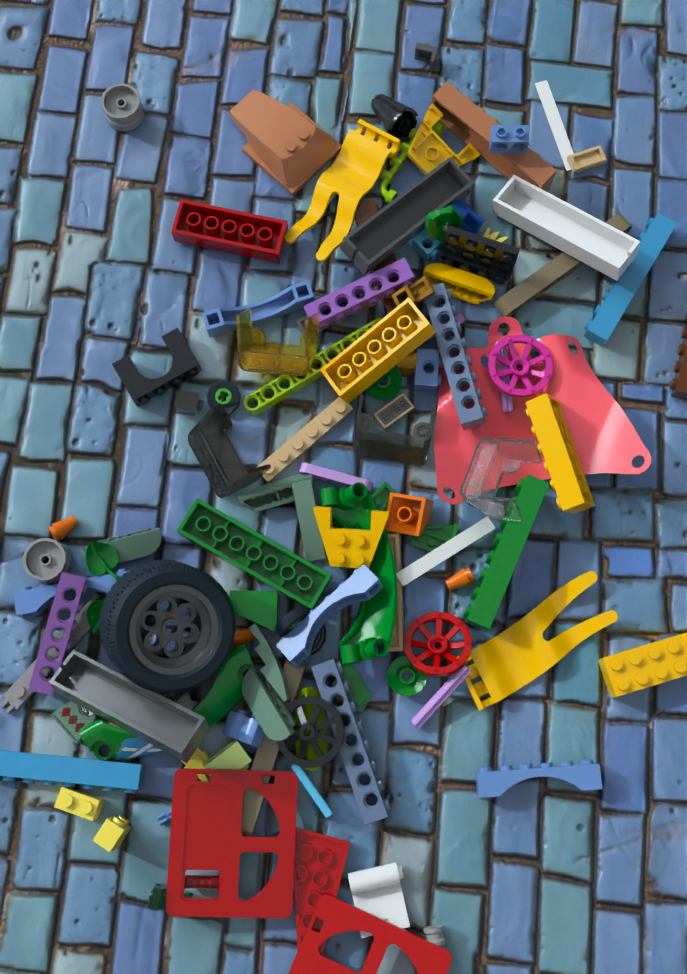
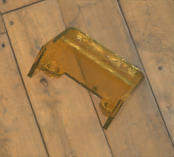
(264, 357)

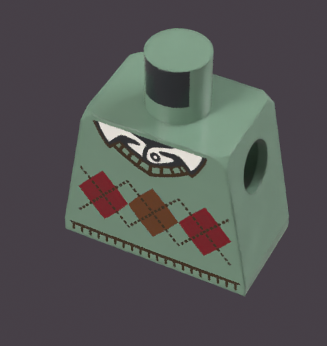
(72, 718)

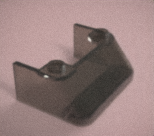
(390, 446)
(218, 456)

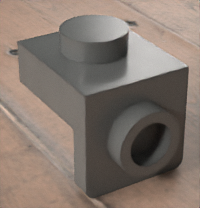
(427, 53)

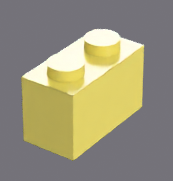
(79, 803)
(112, 833)

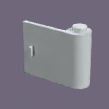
(380, 894)

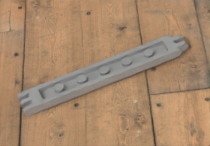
(19, 692)

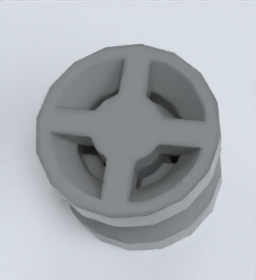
(435, 934)

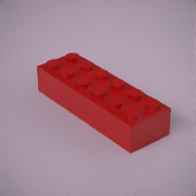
(230, 231)

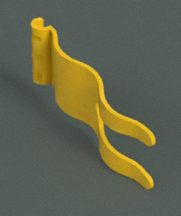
(351, 178)
(523, 653)

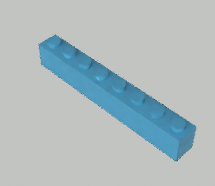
(627, 285)
(71, 771)

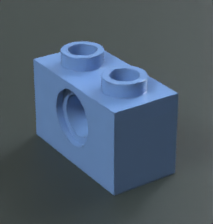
(425, 380)

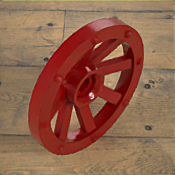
(437, 640)

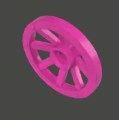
(522, 363)

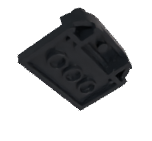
(478, 254)

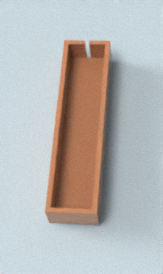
(473, 126)

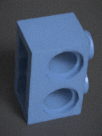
(508, 139)

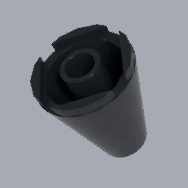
(394, 116)

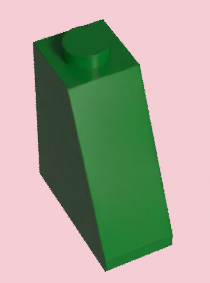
(257, 607)

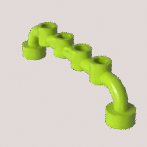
(398, 162)

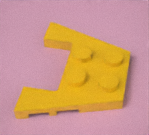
(430, 150)
(350, 546)

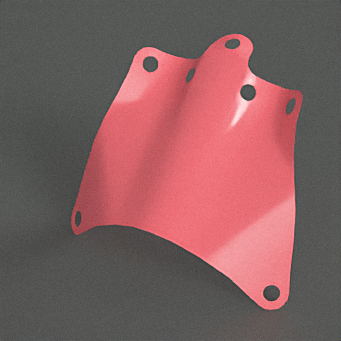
(595, 420)

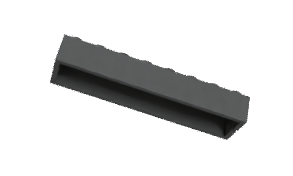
(405, 216)
(130, 706)

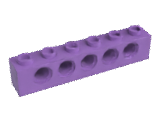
(365, 285)
(39, 682)

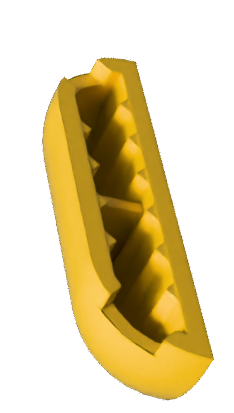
(461, 283)

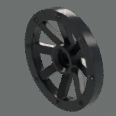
(315, 733)

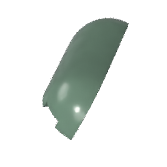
(271, 494)
(134, 544)
(267, 706)

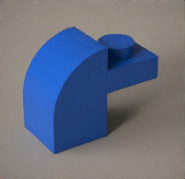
(471, 220)

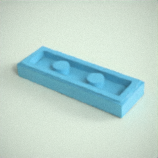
(310, 788)

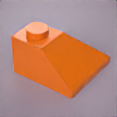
(408, 514)

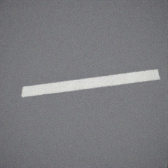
(555, 121)
(445, 551)

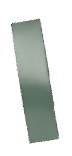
(308, 525)
(272, 670)

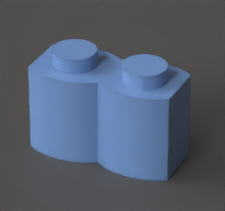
(243, 728)

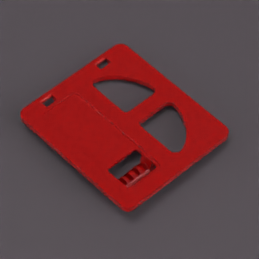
(209, 837)
(344, 917)

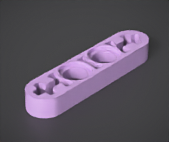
(333, 476)

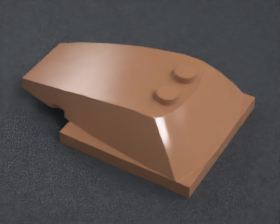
(283, 140)

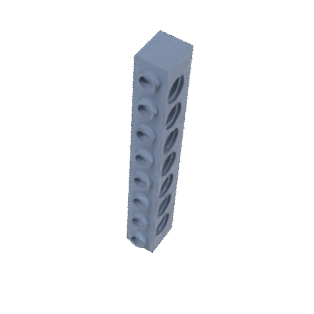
(468, 417)
(369, 811)

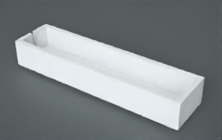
(566, 227)

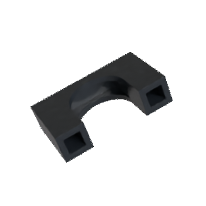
(183, 367)

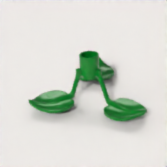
(99, 559)

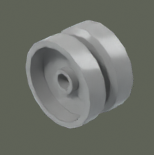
(122, 107)
(46, 560)

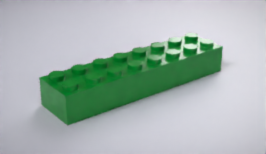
(254, 554)
(505, 556)

